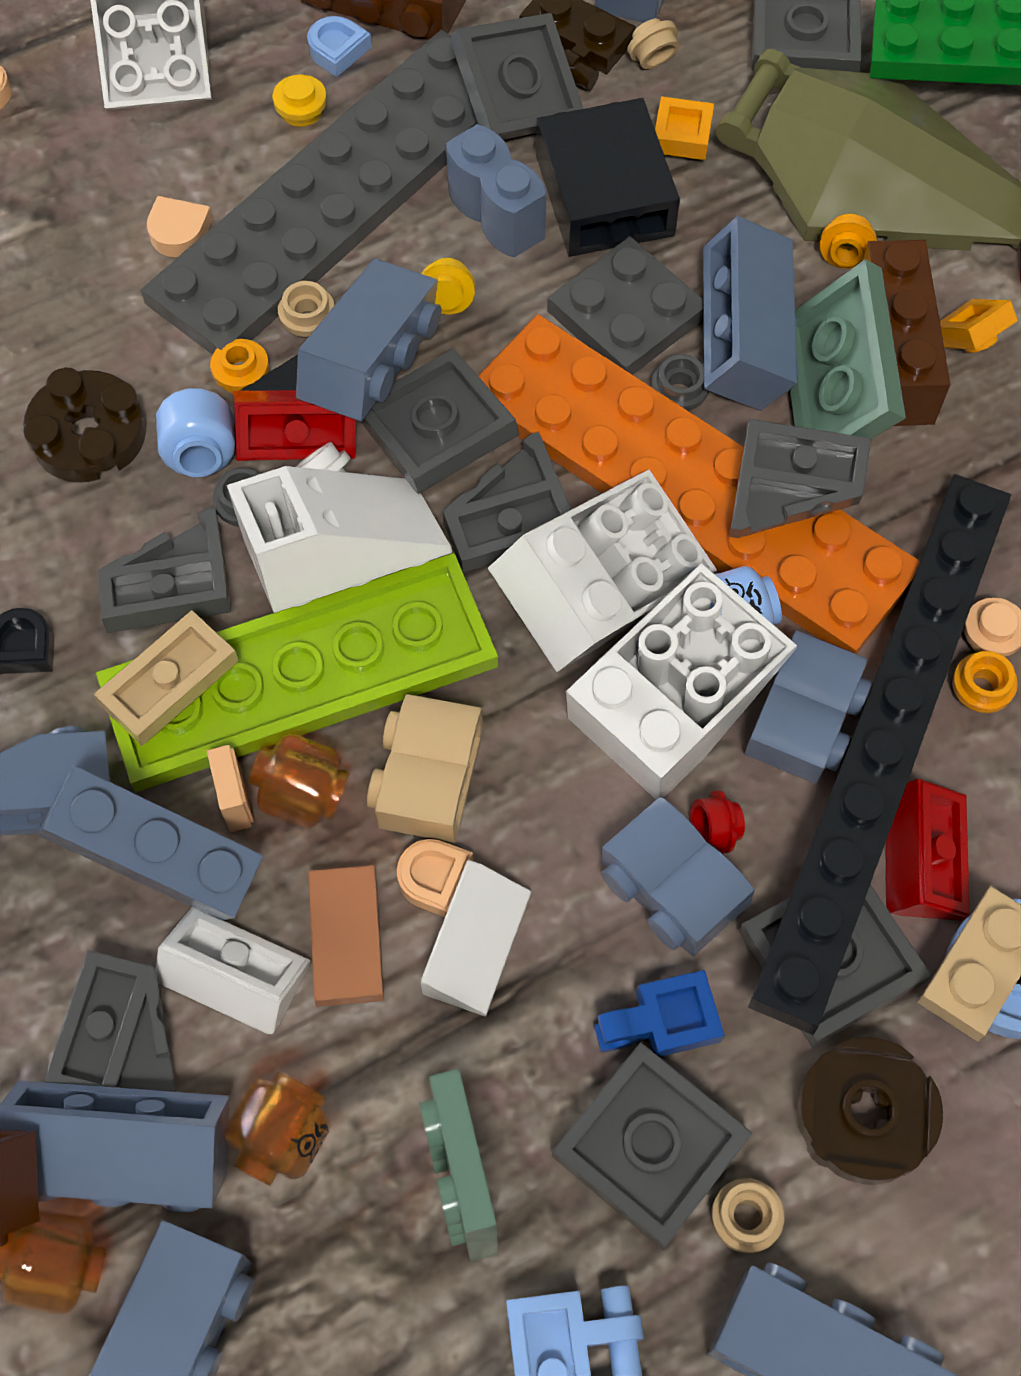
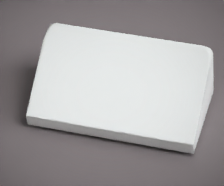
(475, 939)
(230, 970)

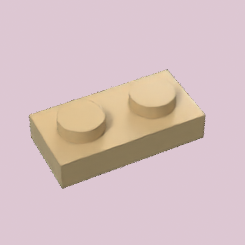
(166, 677)
(979, 967)

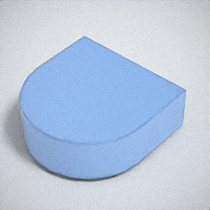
(337, 43)

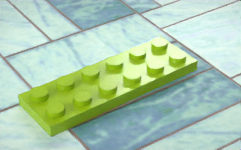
(322, 668)

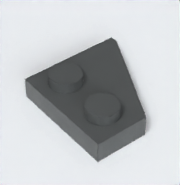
(795, 475)
(505, 506)
(167, 579)
(114, 1029)

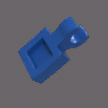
(671, 1012)

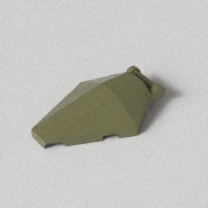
(873, 152)

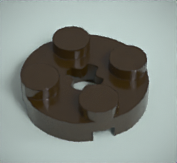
(77, 396)
(899, 1085)

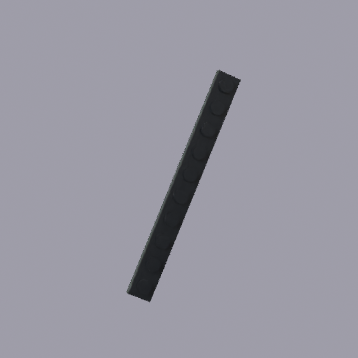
(879, 760)

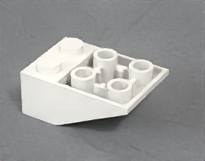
(151, 52)
(331, 530)
(598, 568)
(677, 681)

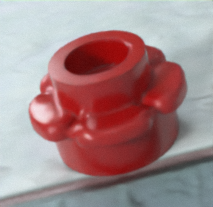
(718, 821)

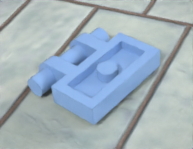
(553, 1338)

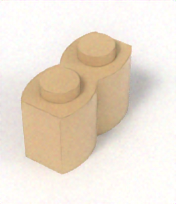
(427, 769)

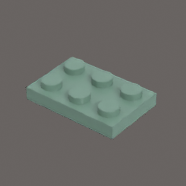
(847, 358)
(455, 1150)

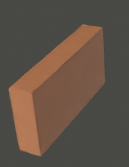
(345, 936)

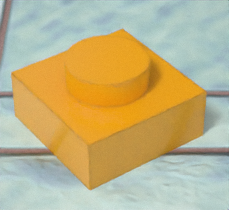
(684, 127)
(977, 324)

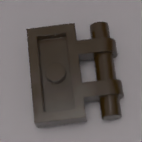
(588, 34)

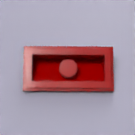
(286, 428)
(928, 854)

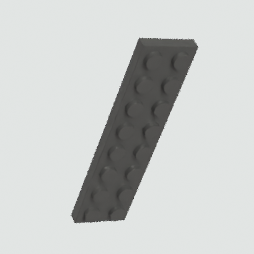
(318, 202)

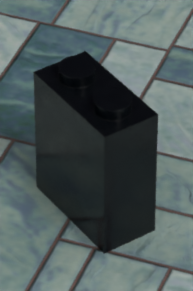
(606, 176)

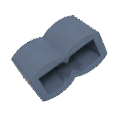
(496, 190)
(807, 708)
(675, 877)

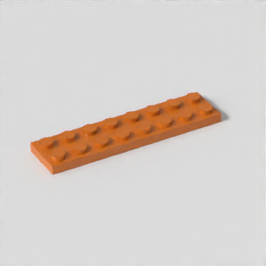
(611, 426)

